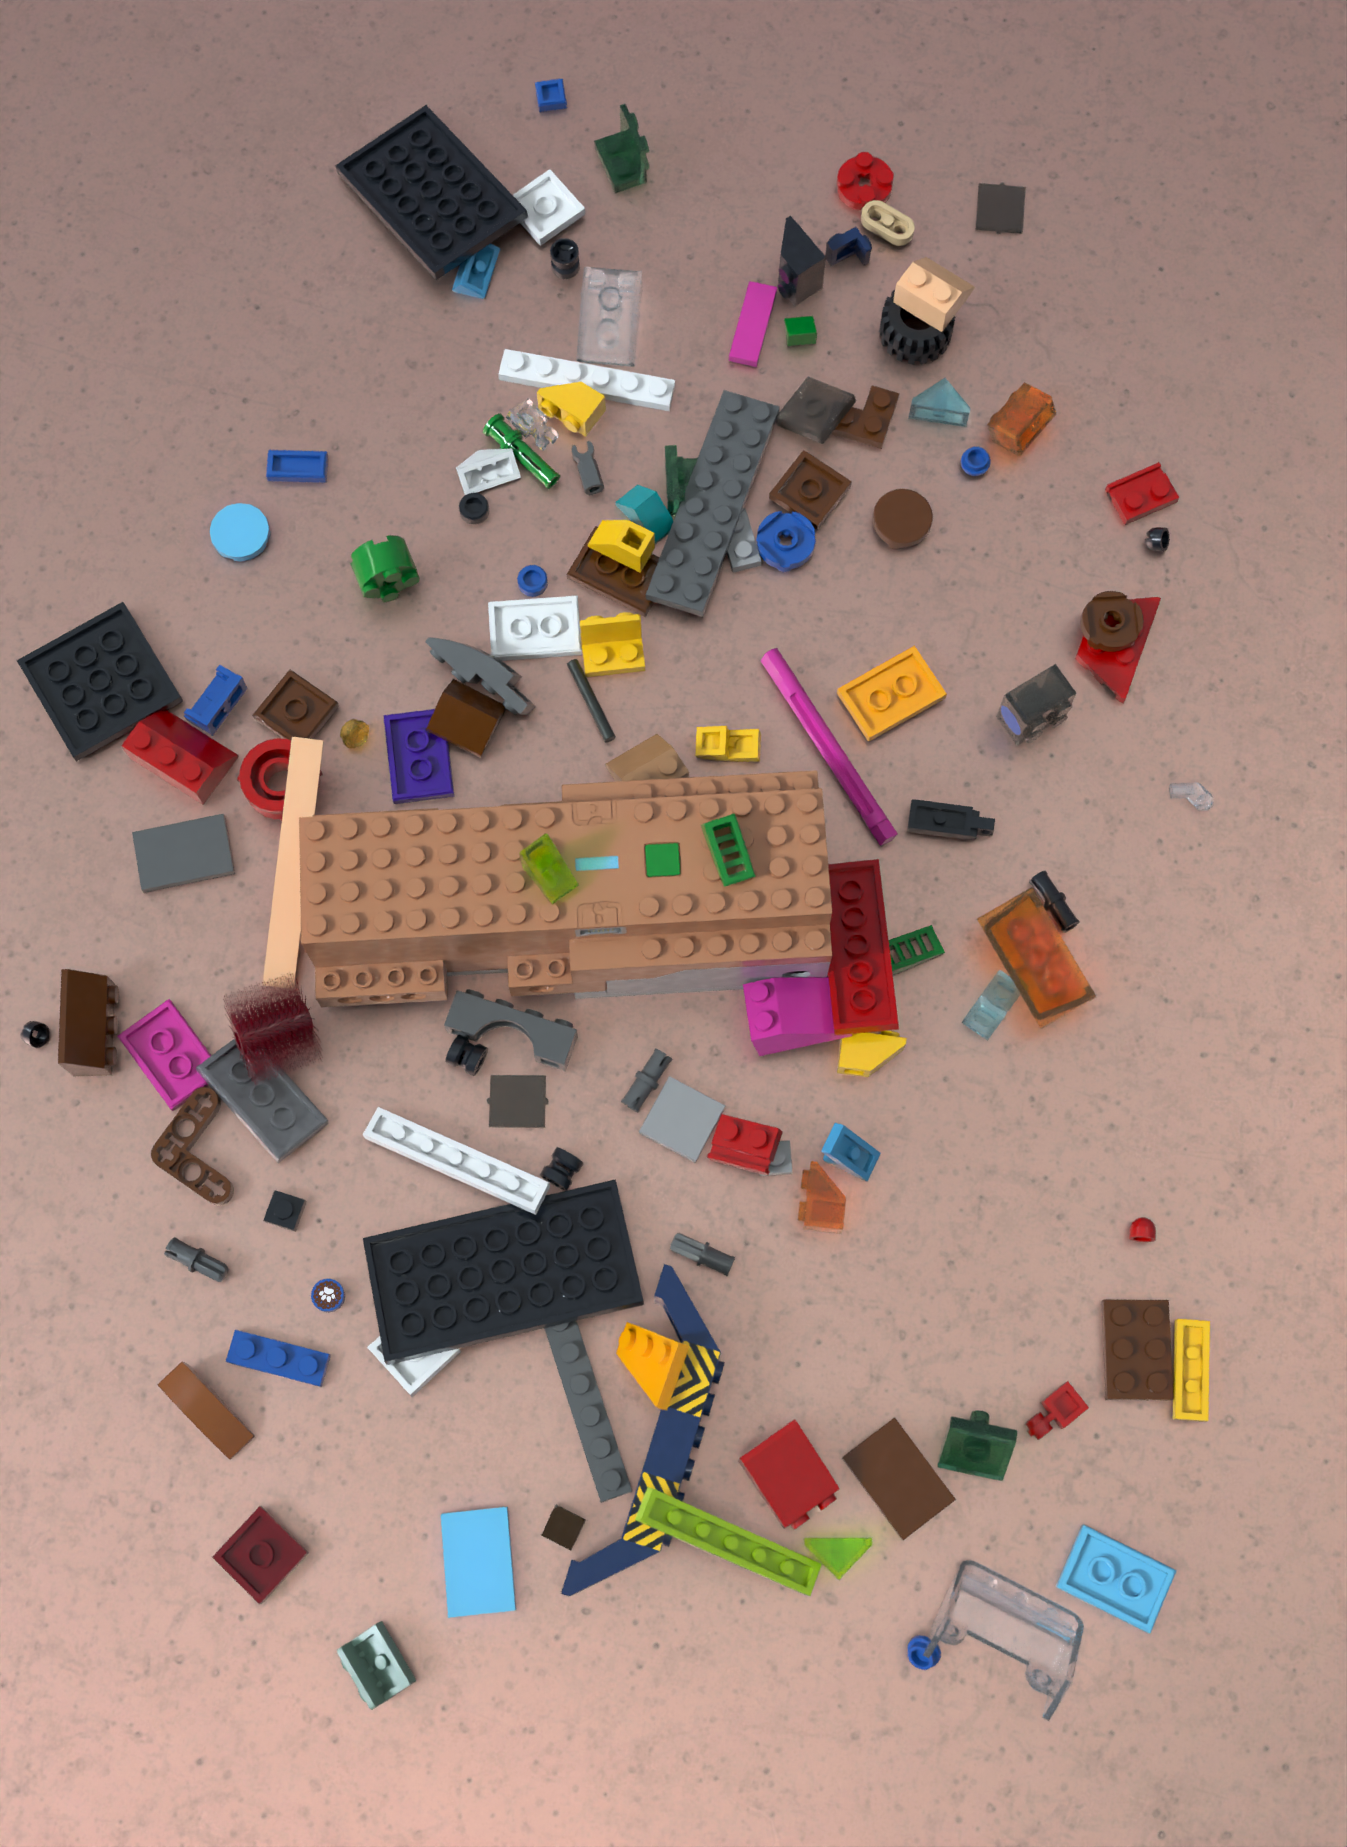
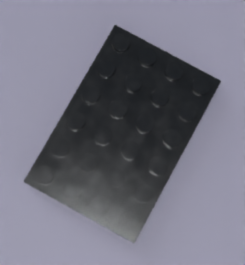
(431, 192)

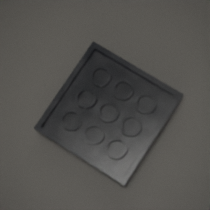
(99, 681)

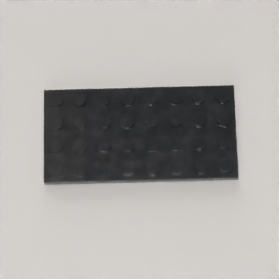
(501, 1272)

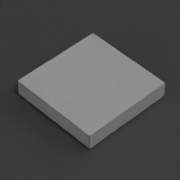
(682, 1119)

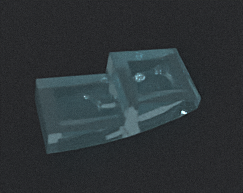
(992, 1005)

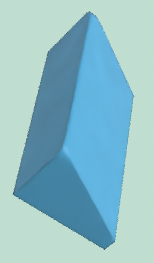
(476, 272)

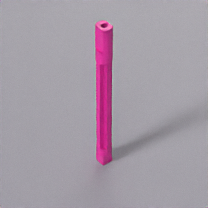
(828, 747)

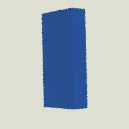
(297, 466)

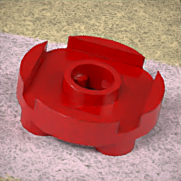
(864, 167)

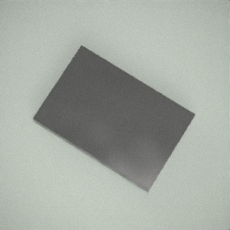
(183, 853)

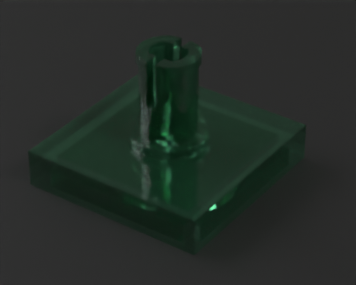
(977, 1447)

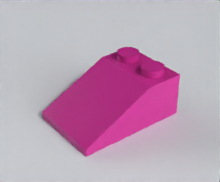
(789, 1013)

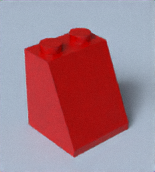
(789, 1475)

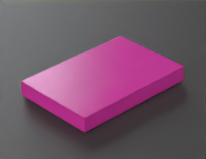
(167, 1053)

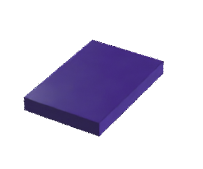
(417, 759)

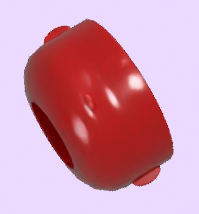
(258, 768)

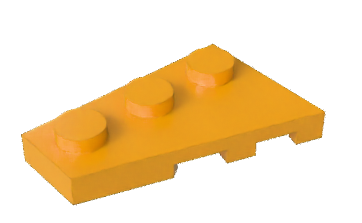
(652, 1361)

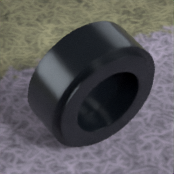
(474, 508)

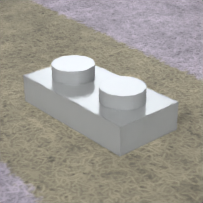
(743, 548)

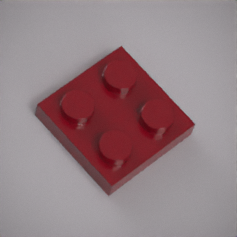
(260, 1555)

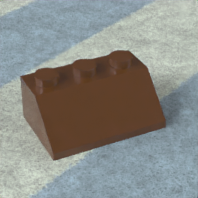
(87, 1023)

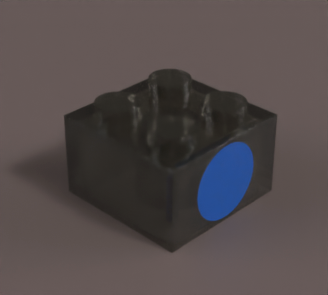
(1036, 705)

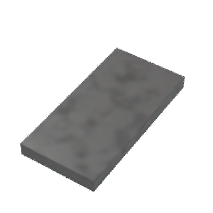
(271, 1110)

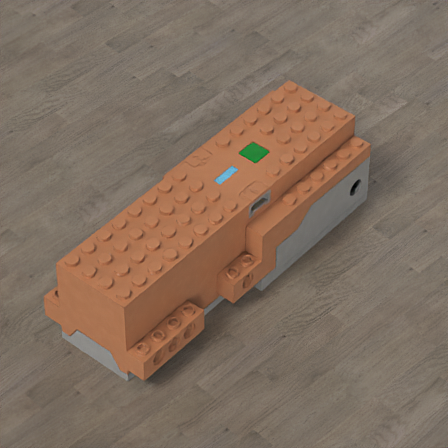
(443, 893)

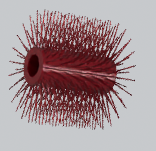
(272, 1028)

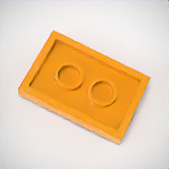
(891, 693)

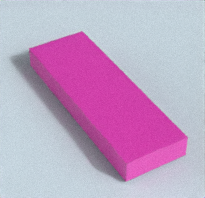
(752, 324)

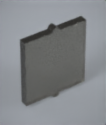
(1000, 208)
(517, 1101)

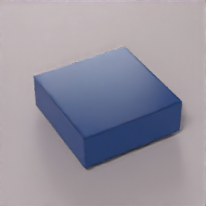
(550, 95)

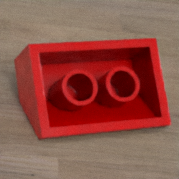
(179, 754)

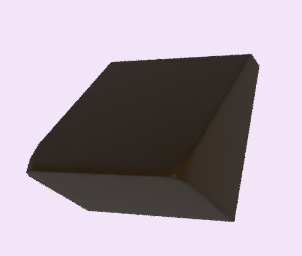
(563, 1527)

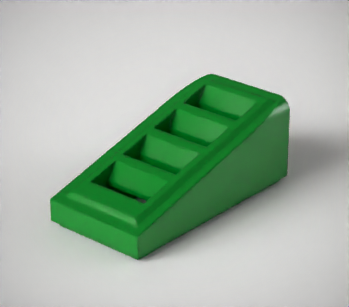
(735, 833)
(915, 959)

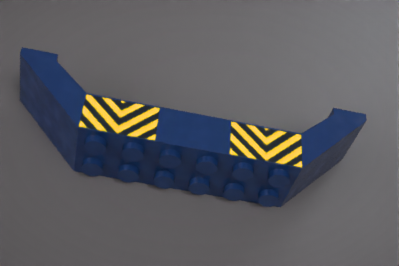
(671, 1443)

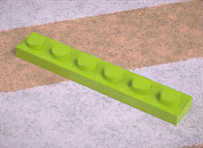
(728, 1541)

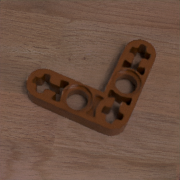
(183, 1157)

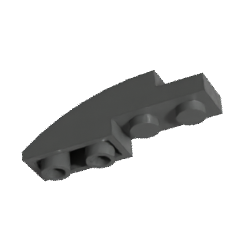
(474, 664)

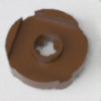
(1111, 638)

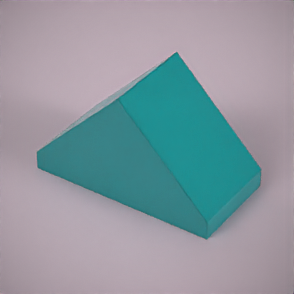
(646, 510)

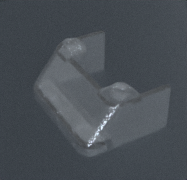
(1014, 1623)

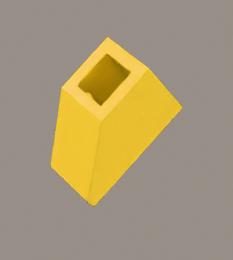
(573, 404)
(624, 542)
(868, 1052)

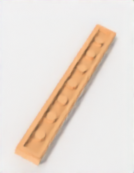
(285, 910)

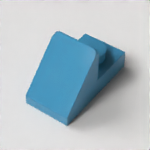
(849, 1152)

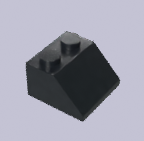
(800, 264)

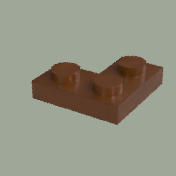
(871, 423)

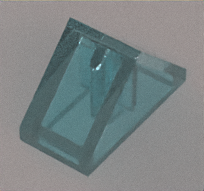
(940, 405)

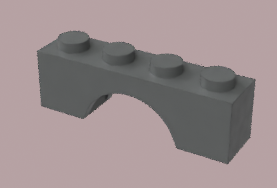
(475, 1016)

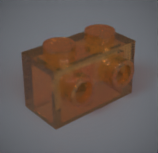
(1021, 419)

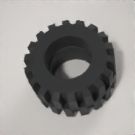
(909, 342)

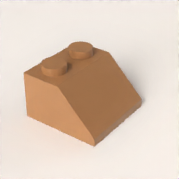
(648, 761)

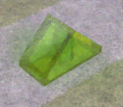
(547, 868)
(837, 1553)

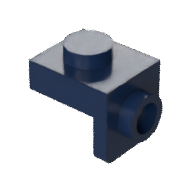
(846, 244)

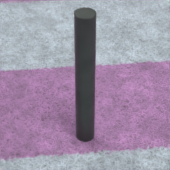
(591, 700)

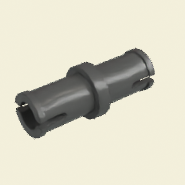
(646, 1080)

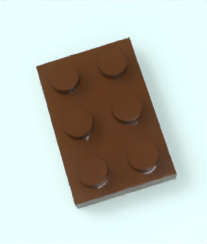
(1137, 1350)

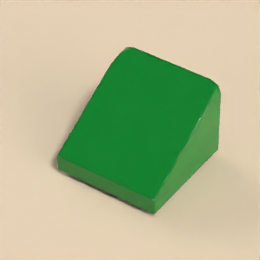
(800, 330)

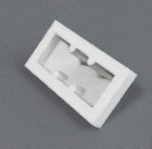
(487, 470)

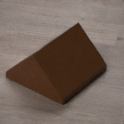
(466, 717)

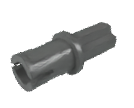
(702, 1253)
(196, 1260)

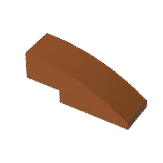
(206, 1410)

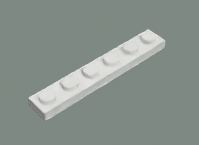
(612, 383)
(457, 1160)

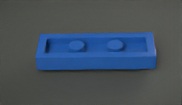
(278, 1358)

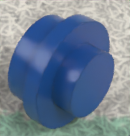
(975, 461)
(916, 1650)

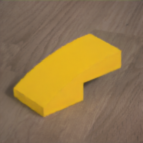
(728, 745)

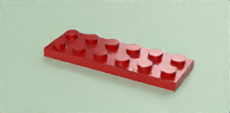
(861, 957)

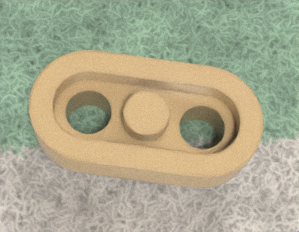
(889, 222)

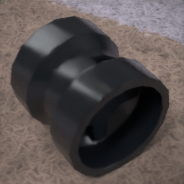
(565, 258)
(466, 1055)
(558, 1175)

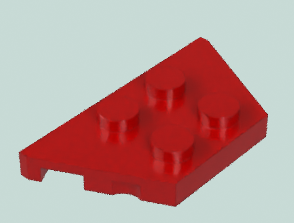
(1118, 667)

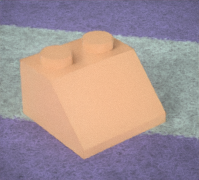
(931, 292)

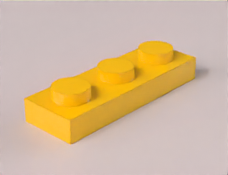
(1191, 1370)

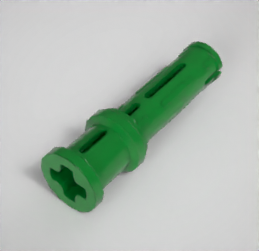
(514, 439)

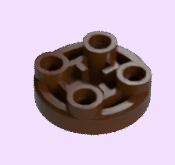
(902, 518)

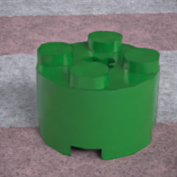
(384, 568)

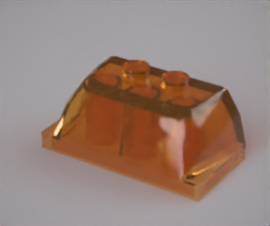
(1036, 958)

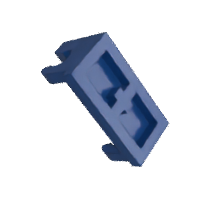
(216, 701)

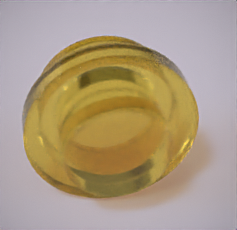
(354, 733)

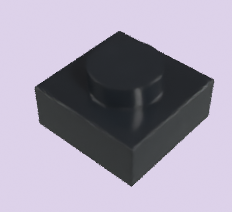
(285, 1210)

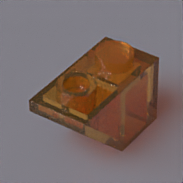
(824, 1202)

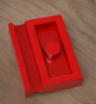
(1142, 493)
(744, 1144)

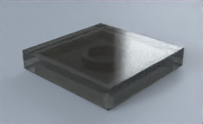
(815, 410)

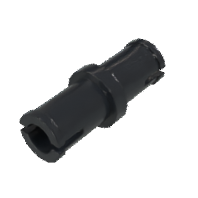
(1054, 901)

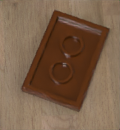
(613, 578)
(898, 1479)

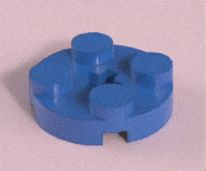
(783, 556)

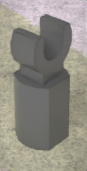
(588, 470)

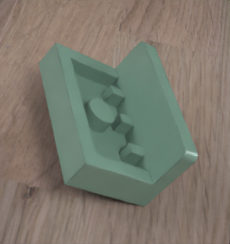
(376, 1665)

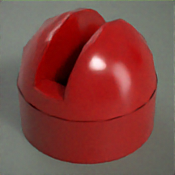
(1142, 1230)

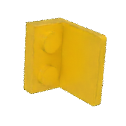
(612, 644)

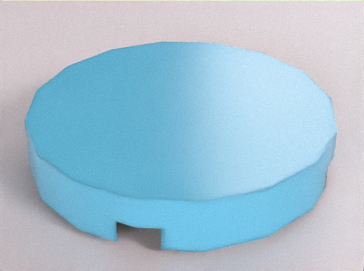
(239, 532)

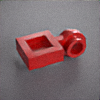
(1062, 1405)

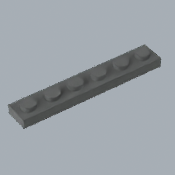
(588, 1411)

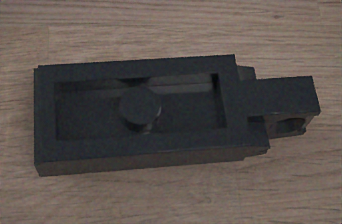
(948, 820)

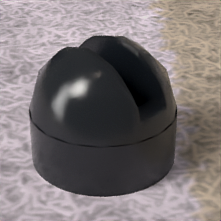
(1158, 539)
(42, 1035)

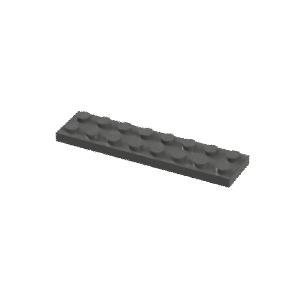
(712, 503)

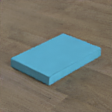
(478, 1562)
(1116, 1579)

